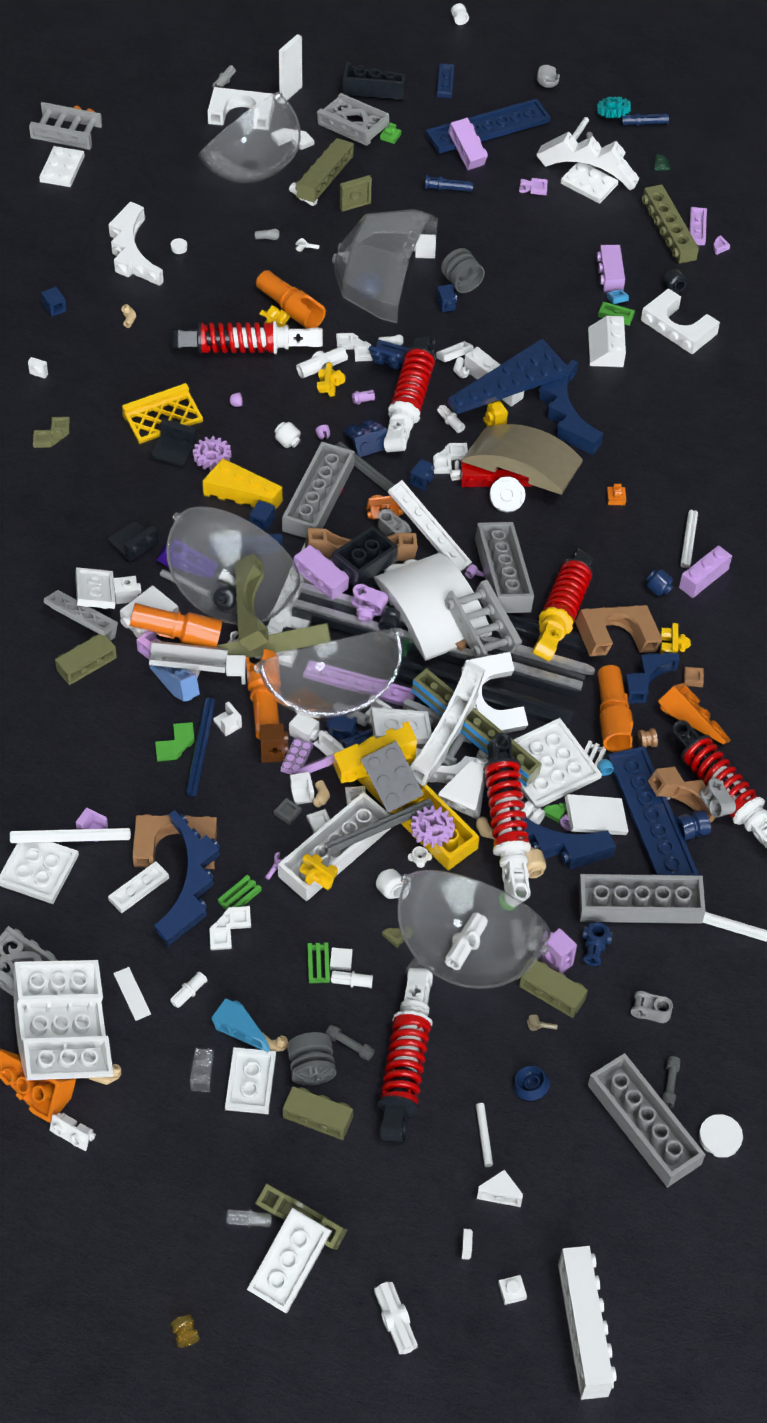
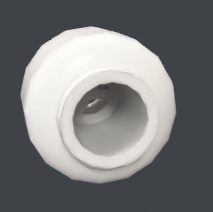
(287, 435)
(389, 883)

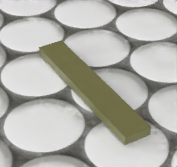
(284, 641)

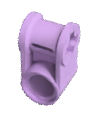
(370, 597)

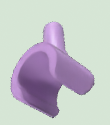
(472, 570)
(275, 865)

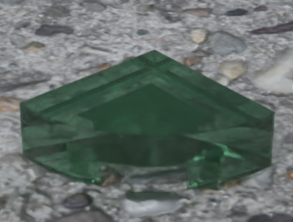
(661, 163)
(406, 644)

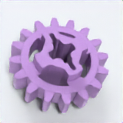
(211, 452)
(434, 824)

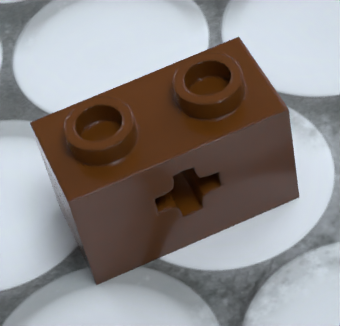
(273, 743)

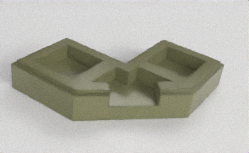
(47, 438)

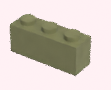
(85, 658)
(554, 988)
(318, 1112)

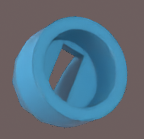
(605, 767)

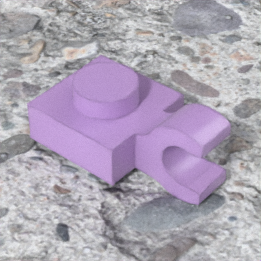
(537, 186)

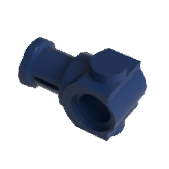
(595, 943)

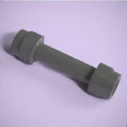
(365, 1051)
(673, 1067)

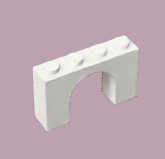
(227, 99)
(688, 337)
(496, 667)

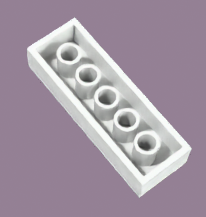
(355, 815)
(586, 1323)

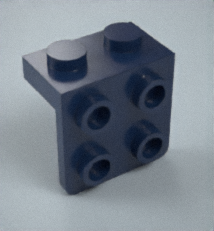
(388, 353)
(367, 437)

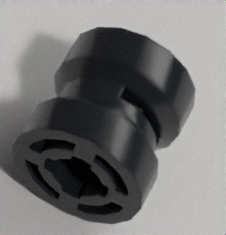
(389, 619)

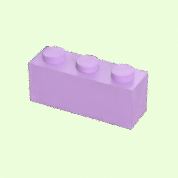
(467, 143)
(611, 267)
(705, 571)
(321, 572)

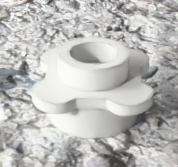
(420, 851)

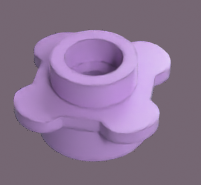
(365, 613)

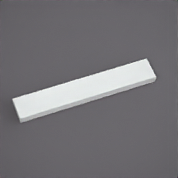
(428, 525)

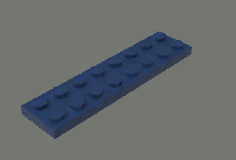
(494, 124)
(651, 814)

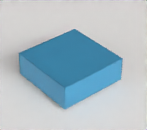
(617, 296)

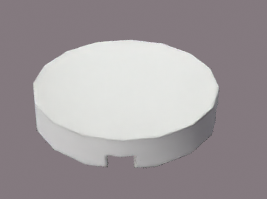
(507, 494)
(720, 1135)

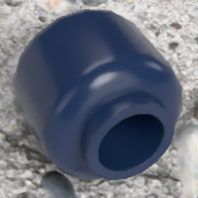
(659, 582)

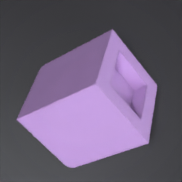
(144, 643)
(91, 820)

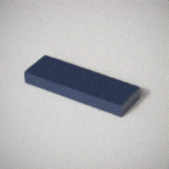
(445, 80)

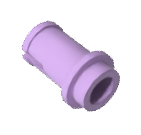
(364, 396)

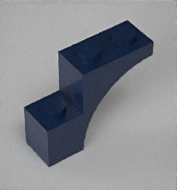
(650, 667)

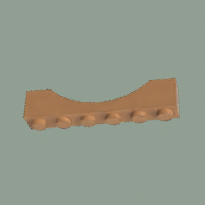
(328, 542)

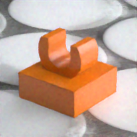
(616, 495)

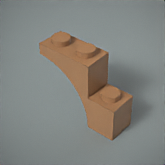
(669, 783)

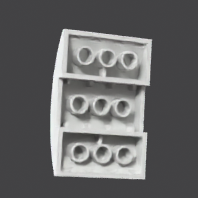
(419, 596)
(60, 1020)

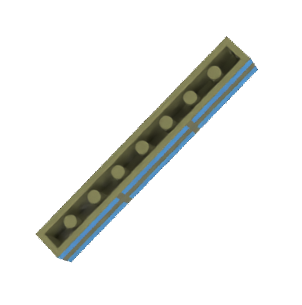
(475, 726)

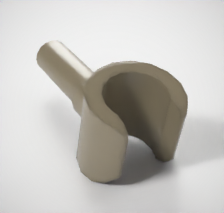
(535, 1024)

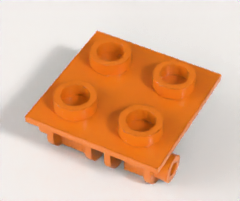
(379, 503)

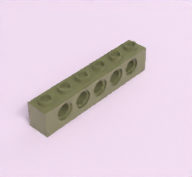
(670, 224)

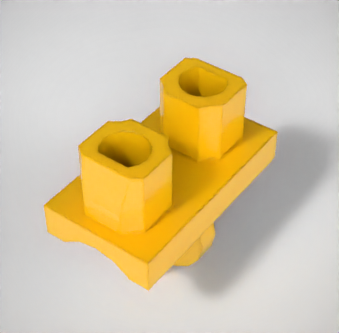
(277, 315)
(329, 380)
(676, 642)
(317, 872)

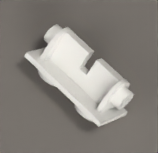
(327, 743)
(65, 1128)

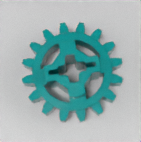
(613, 107)

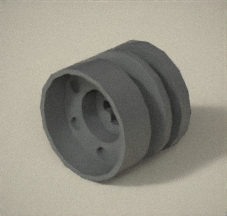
(462, 270)
(311, 1059)

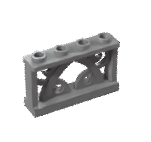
(337, 121)
(32, 952)

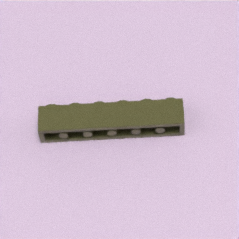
(324, 170)

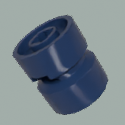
(696, 824)

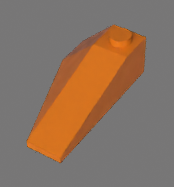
(683, 705)
(42, 1096)

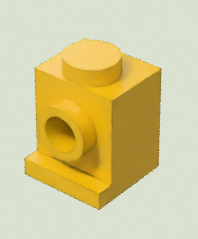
(495, 414)

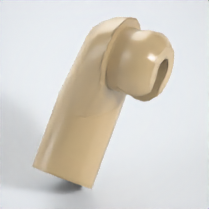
(129, 314)
(323, 794)
(484, 827)
(278, 1044)
(107, 1080)

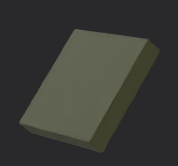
(355, 193)

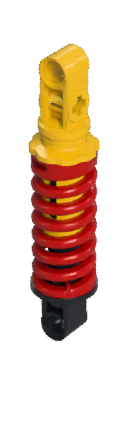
(563, 603)

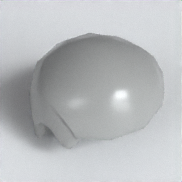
(547, 76)

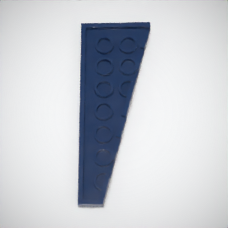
(520, 373)

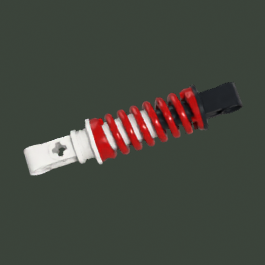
(268, 337)
(410, 392)
(704, 753)
(506, 815)
(406, 1057)

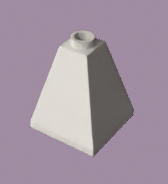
(466, 789)

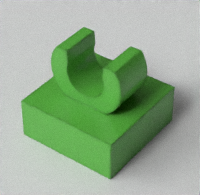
(390, 134)

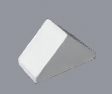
(500, 1190)

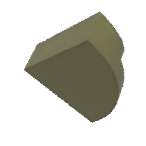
(394, 936)

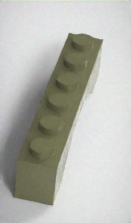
(249, 574)

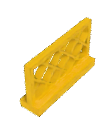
(157, 403)

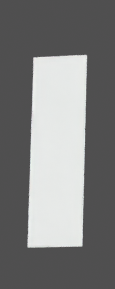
(132, 993)

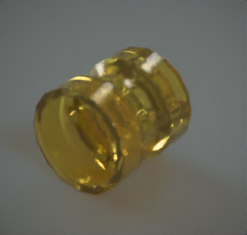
(185, 1331)

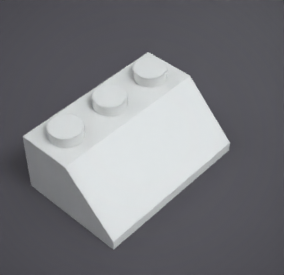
(607, 342)

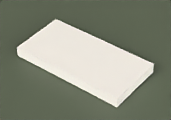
(290, 67)
(289, 1260)

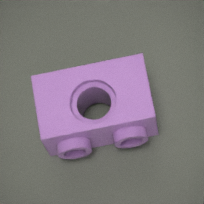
(560, 952)

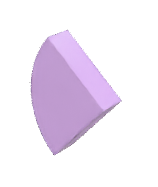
(720, 245)

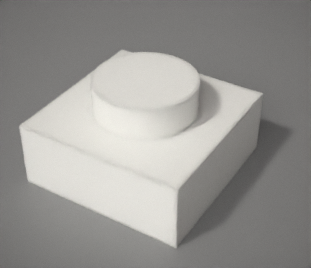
(38, 367)
(512, 1289)

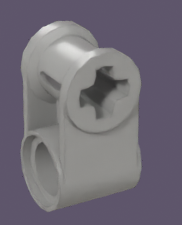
(391, 524)
(717, 800)
(651, 1007)

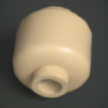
(536, 863)

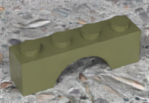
(280, 1204)

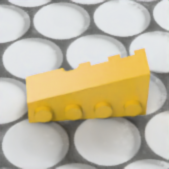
(240, 485)
(348, 761)

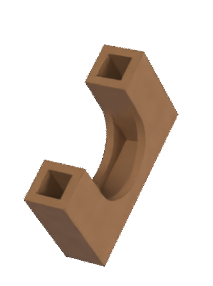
(634, 619)
(152, 829)

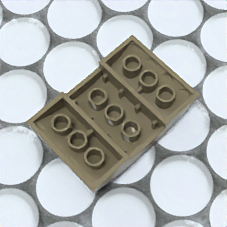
(525, 452)

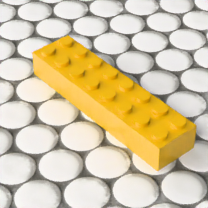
(464, 839)

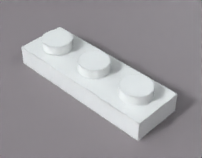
(138, 887)

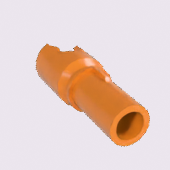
(294, 301)
(189, 628)
(263, 703)
(615, 714)

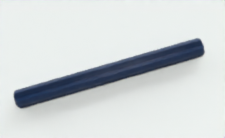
(200, 747)

